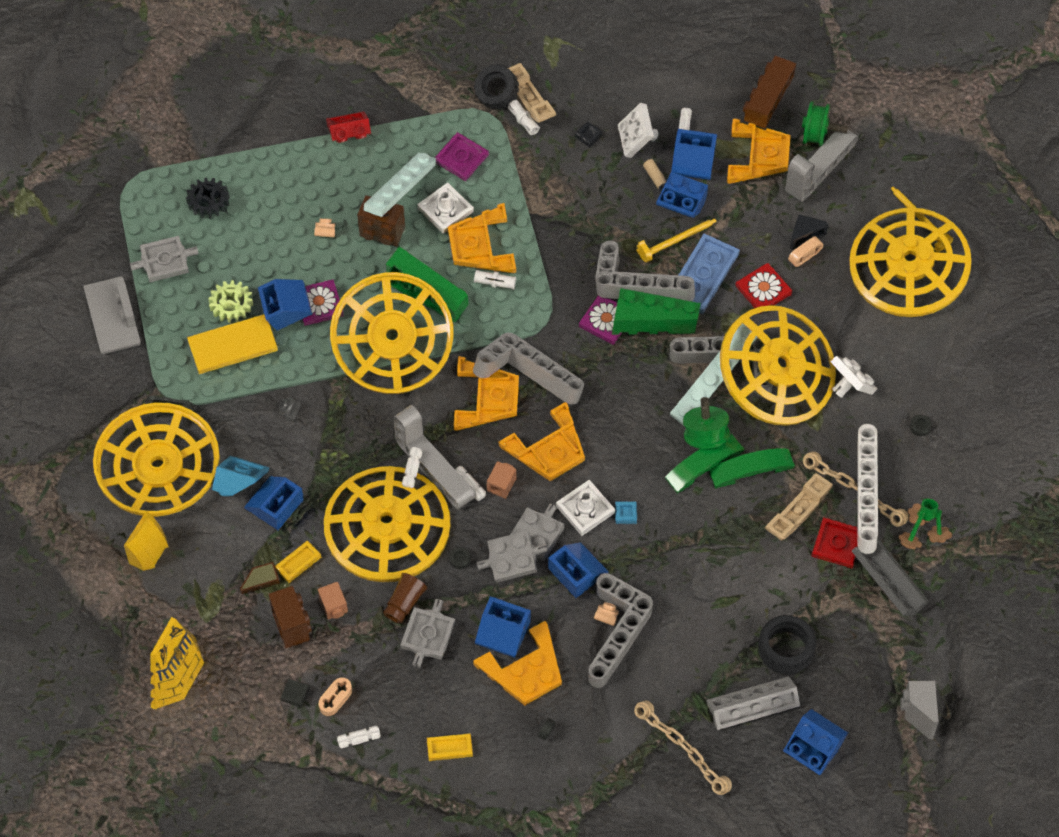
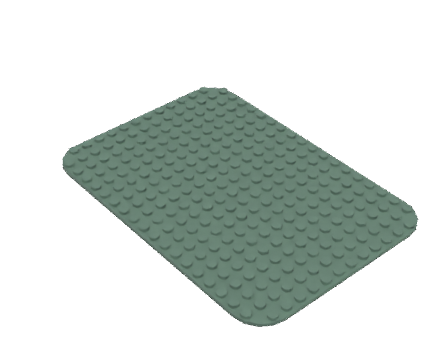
(270, 236)

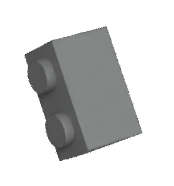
(920, 706)

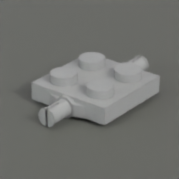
(164, 258)
(541, 527)
(512, 556)
(427, 633)

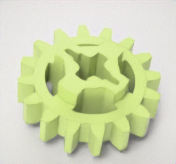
(230, 301)

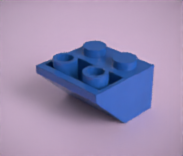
(694, 154)
(683, 195)
(284, 302)
(275, 501)
(575, 568)
(503, 627)
(815, 741)

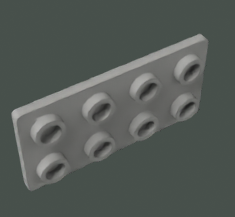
(112, 315)

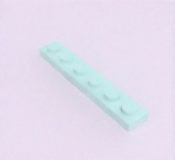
(400, 184)
(710, 378)

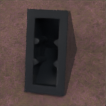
(807, 228)

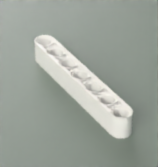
(867, 489)

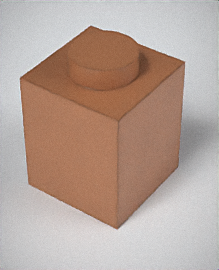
(501, 479)
(332, 601)

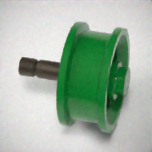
(817, 124)
(706, 426)

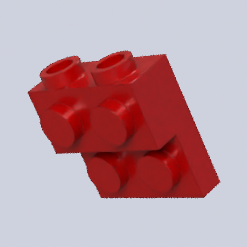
(348, 126)

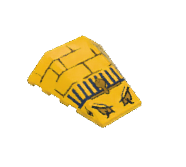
(174, 664)

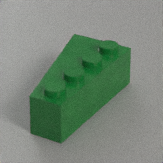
(404, 262)
(654, 314)

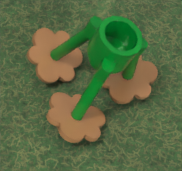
(919, 515)

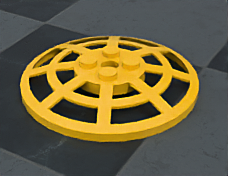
(910, 270)
(391, 320)
(770, 368)
(156, 450)
(386, 532)

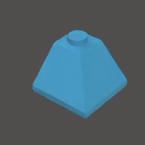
(236, 474)

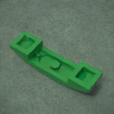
(700, 462)
(751, 464)

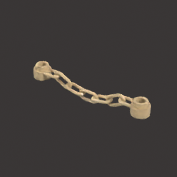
(816, 463)
(648, 709)

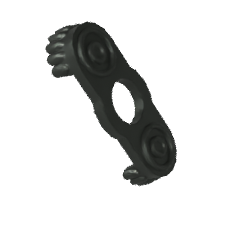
(154, 399)

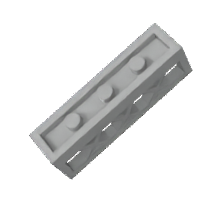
(753, 702)

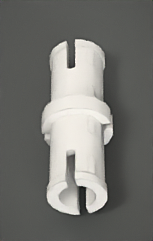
(523, 117)
(481, 277)

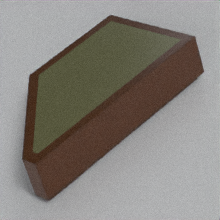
(260, 577)

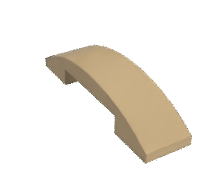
(529, 96)
(800, 508)

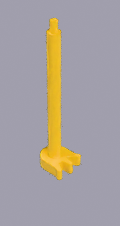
(939, 246)
(646, 253)

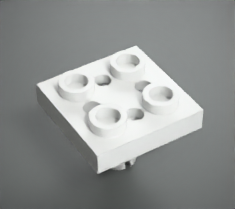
(636, 130)
(445, 202)
(852, 377)
(586, 501)

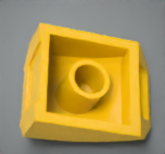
(146, 543)

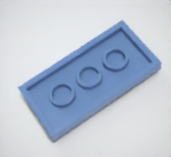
(709, 267)

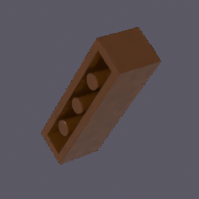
(769, 91)

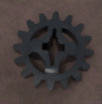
(207, 197)

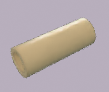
(655, 174)

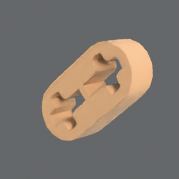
(805, 251)
(331, 693)

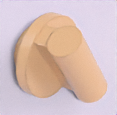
(324, 228)
(607, 613)

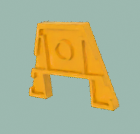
(767, 155)
(472, 244)
(495, 398)
(552, 454)
(530, 675)

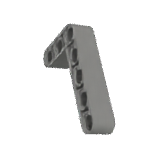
(806, 174)
(610, 280)
(709, 346)
(532, 363)
(438, 470)
(622, 630)

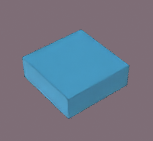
(626, 512)

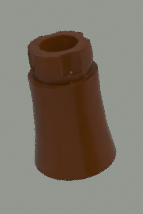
(404, 597)

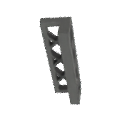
(892, 579)

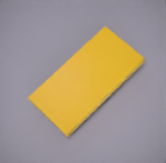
(232, 344)

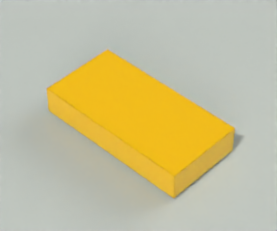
(298, 561)
(449, 747)

